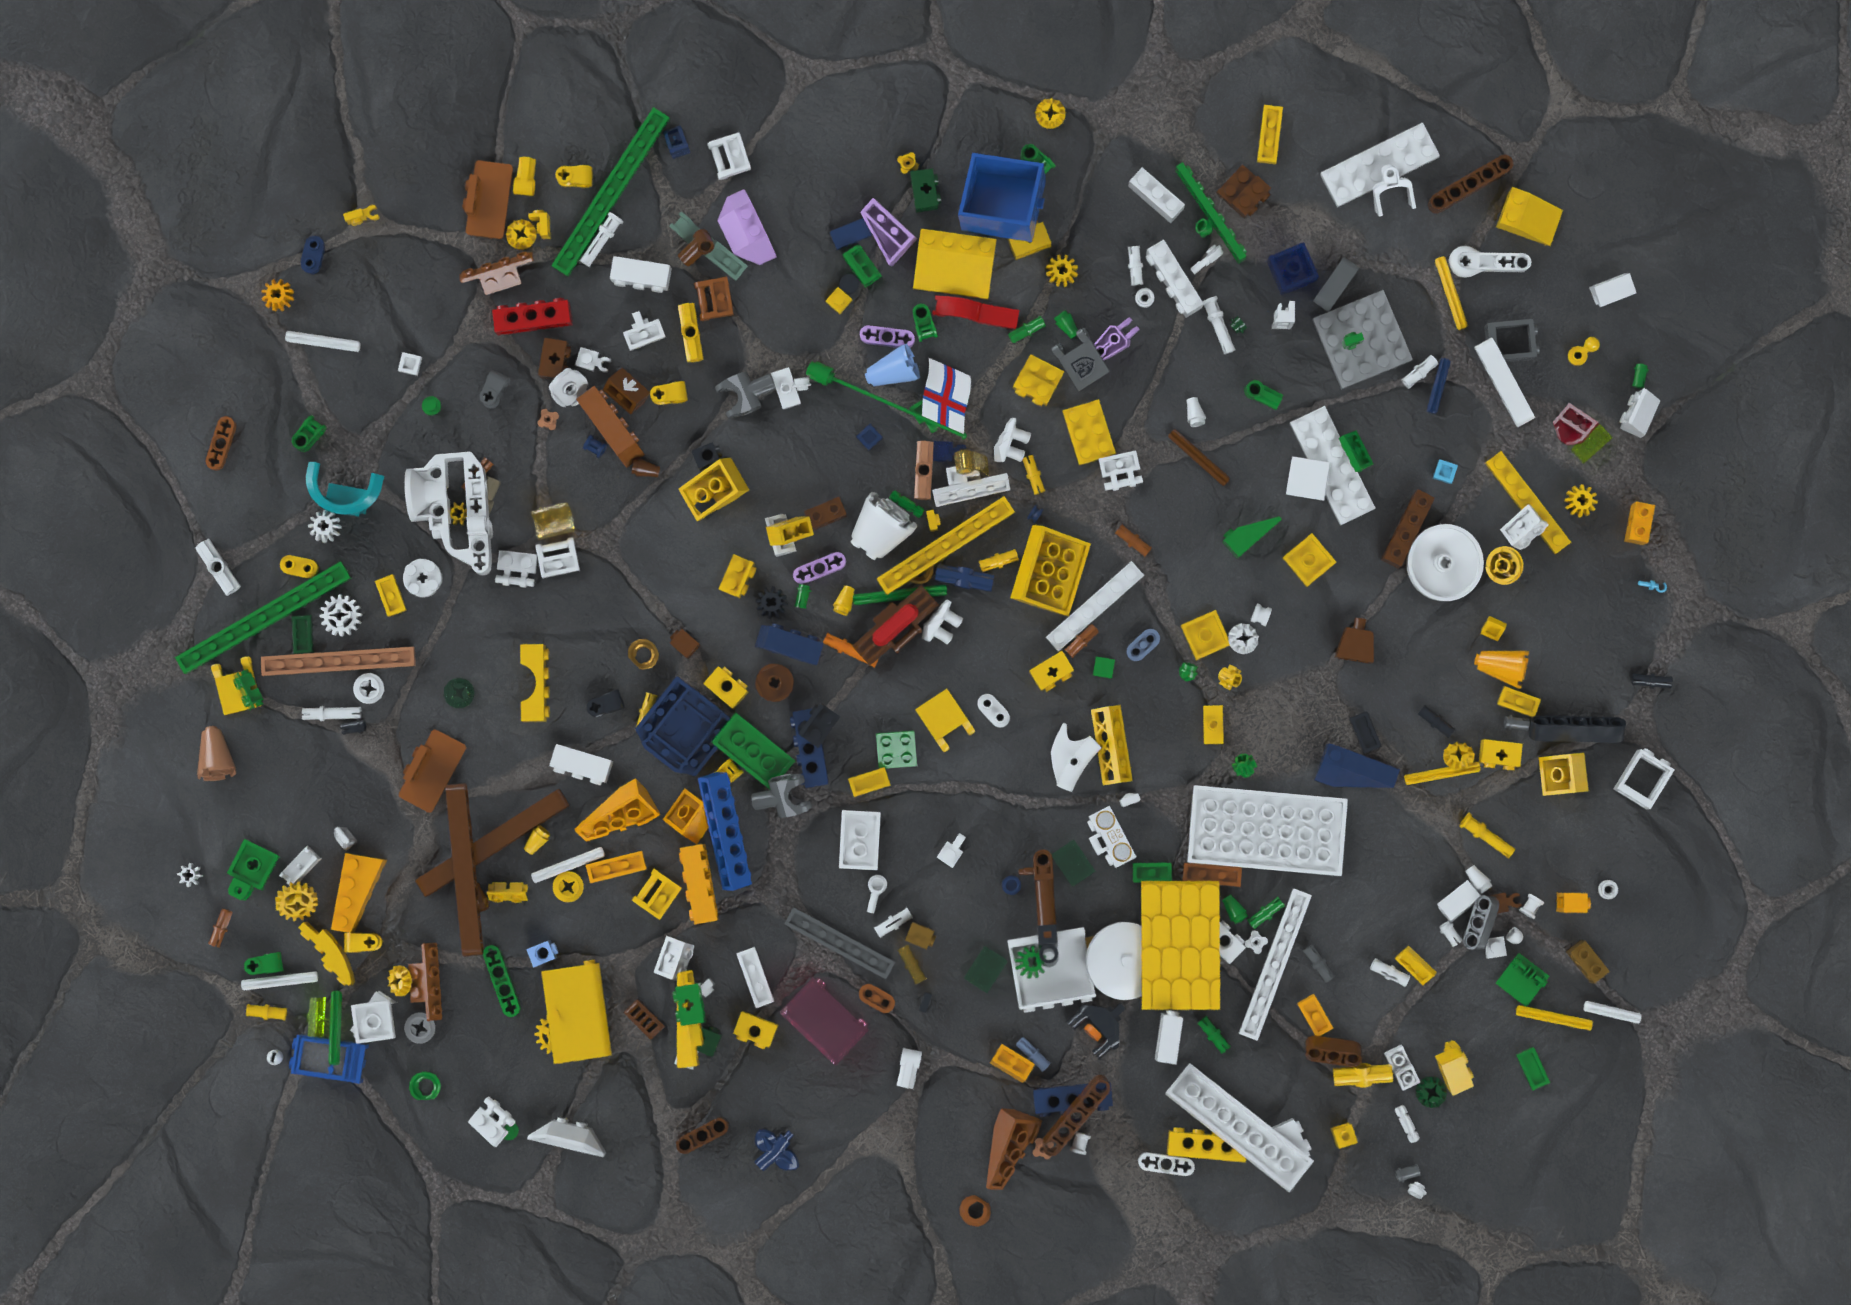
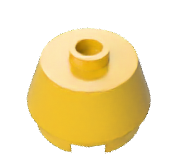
(1504, 565)

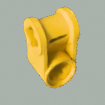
(577, 176)
(673, 393)
(724, 768)
(360, 942)

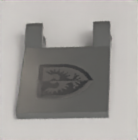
(1083, 363)

